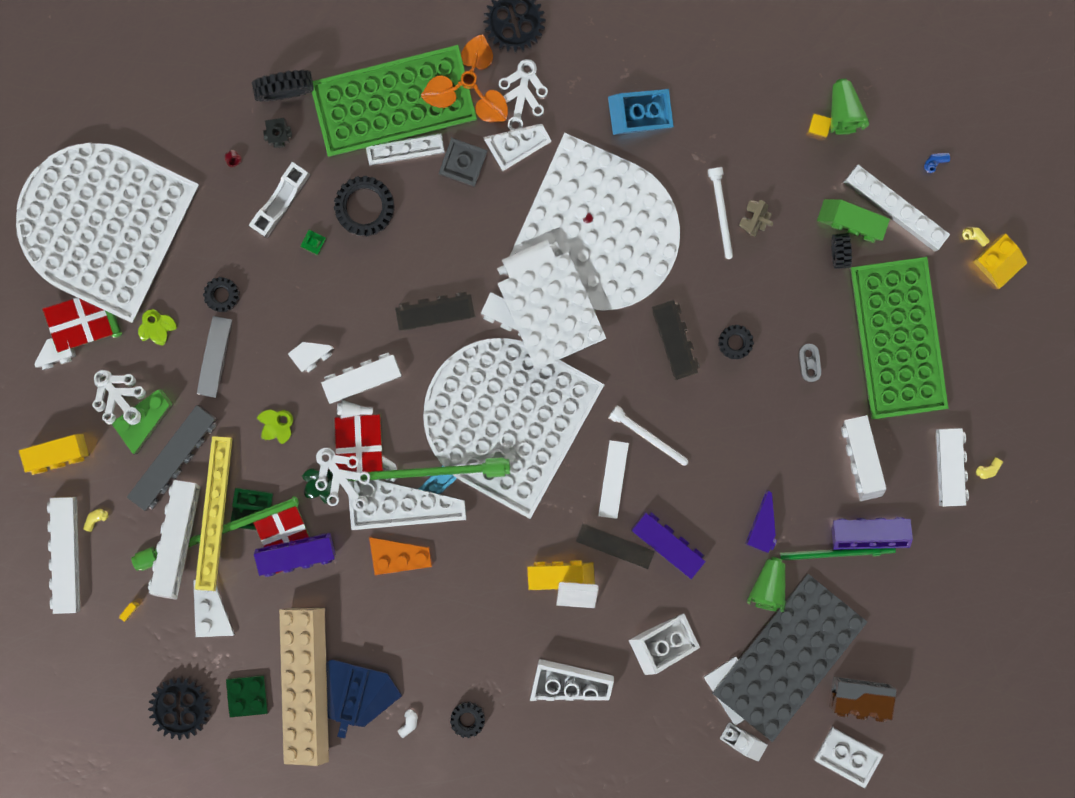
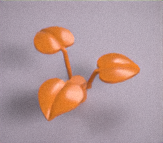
(441, 92)

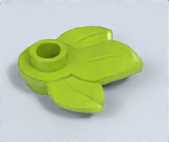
(156, 330)
(273, 425)

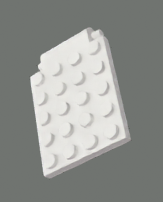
(548, 304)

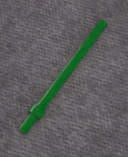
(835, 553)

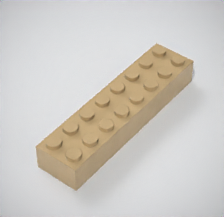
(304, 686)

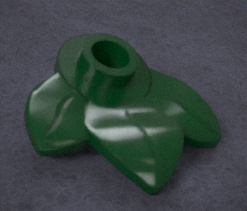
(310, 490)

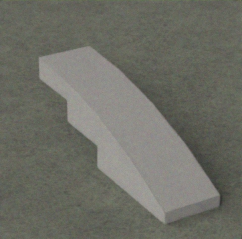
(214, 357)

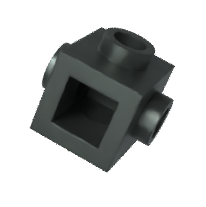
(274, 126)

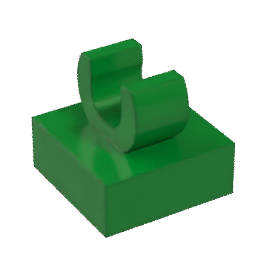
(313, 242)

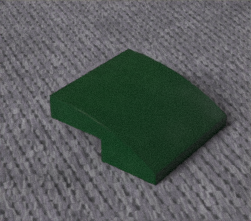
(249, 502)

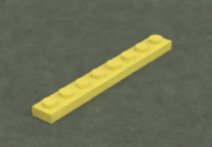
(213, 514)

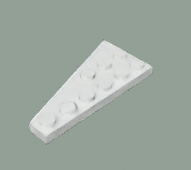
(401, 505)

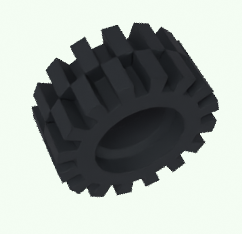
(841, 250)
(210, 290)
(724, 342)
(467, 708)

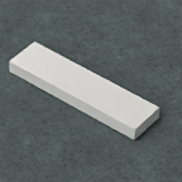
(405, 149)
(613, 479)

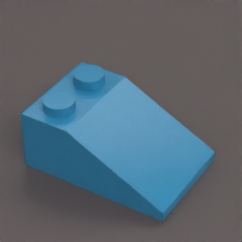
(640, 111)

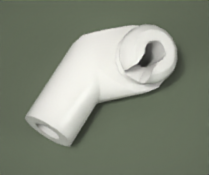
(389, 465)
(411, 723)

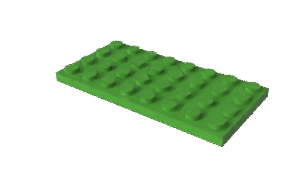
(386, 101)
(899, 338)

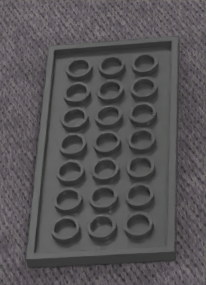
(789, 657)

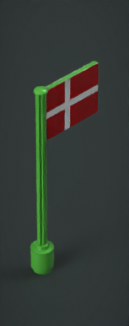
(79, 323)
(362, 438)
(274, 526)

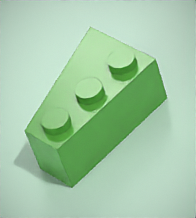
(853, 219)
(152, 412)

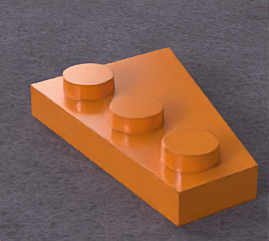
(397, 556)

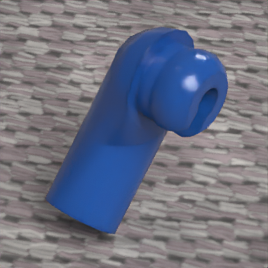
(934, 159)

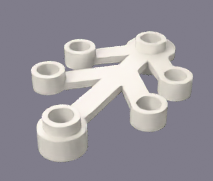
(523, 92)
(115, 395)
(340, 477)

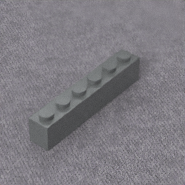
(172, 458)

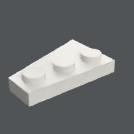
(516, 144)
(210, 614)

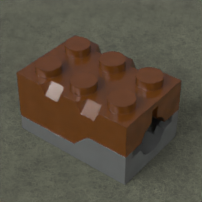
(862, 699)

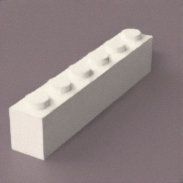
(896, 208)
(174, 539)
(64, 555)

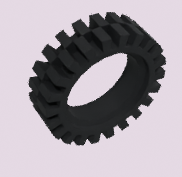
(282, 85)
(364, 183)

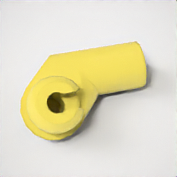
(975, 233)
(990, 471)
(93, 517)

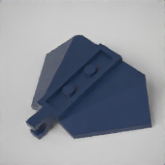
(357, 694)

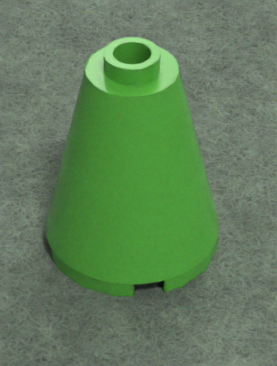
(846, 109)
(770, 586)

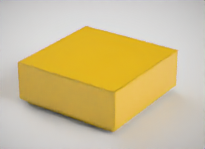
(819, 125)
(129, 610)

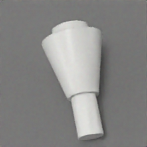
(348, 409)

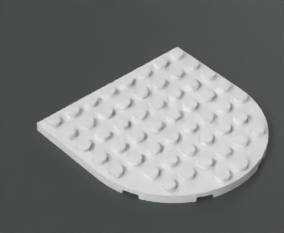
(101, 223)
(632, 230)
(498, 406)

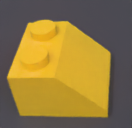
(1001, 260)

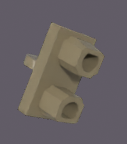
(759, 220)

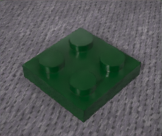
(247, 696)

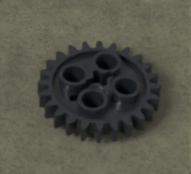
(498, 26)
(162, 708)

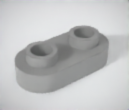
(811, 362)

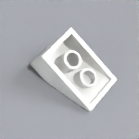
(664, 644)

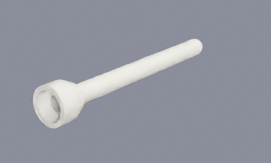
(716, 176)
(618, 415)

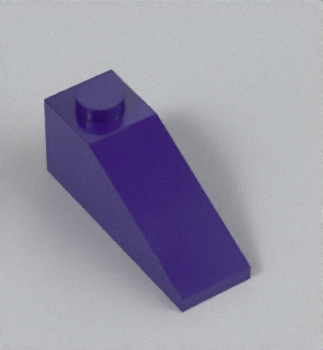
(763, 528)

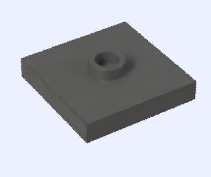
(463, 162)

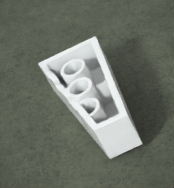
(864, 458)
(568, 683)

